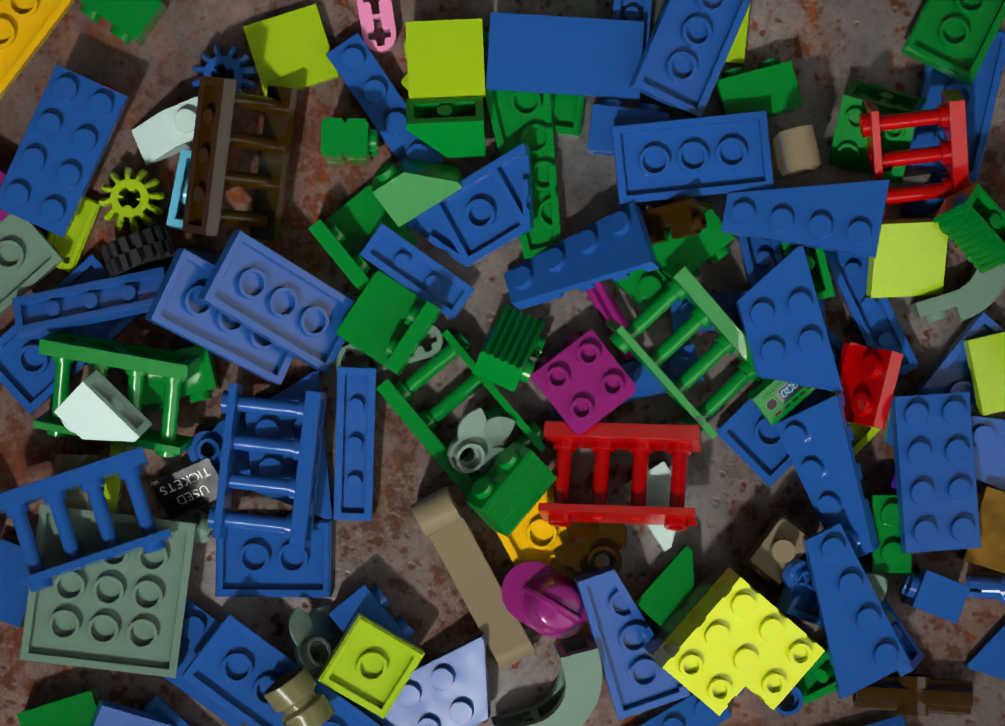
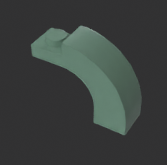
(967, 300)
(574, 691)

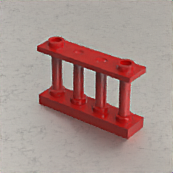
(951, 151)
(641, 441)

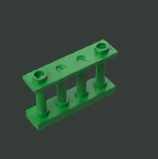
(705, 313)
(137, 362)
(425, 422)

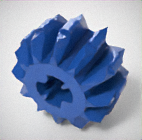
(234, 66)

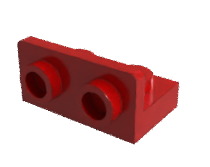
(867, 383)

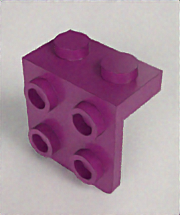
(582, 381)

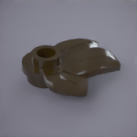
(587, 542)

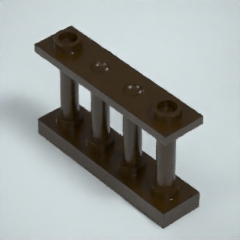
(210, 153)

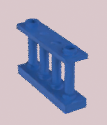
(301, 487)
(53, 493)

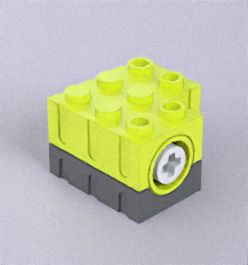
(733, 640)

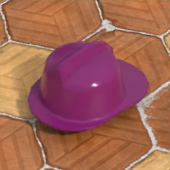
(543, 600)

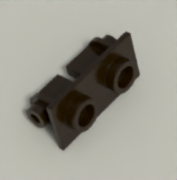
(681, 216)

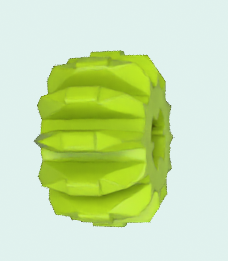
(136, 186)

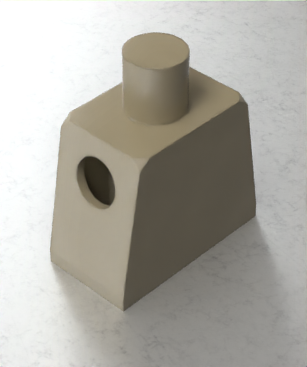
(775, 549)

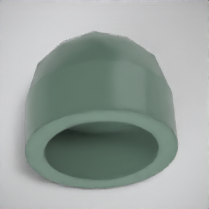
(202, 529)

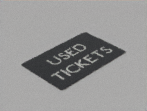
(187, 488)

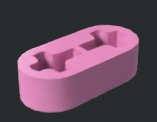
(368, 28)

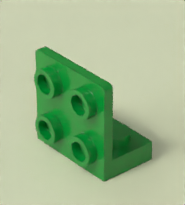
(848, 145)
(348, 231)
(388, 322)

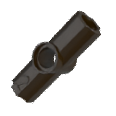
(916, 695)

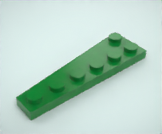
(528, 120)

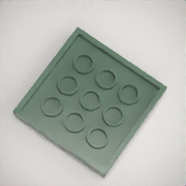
(114, 612)

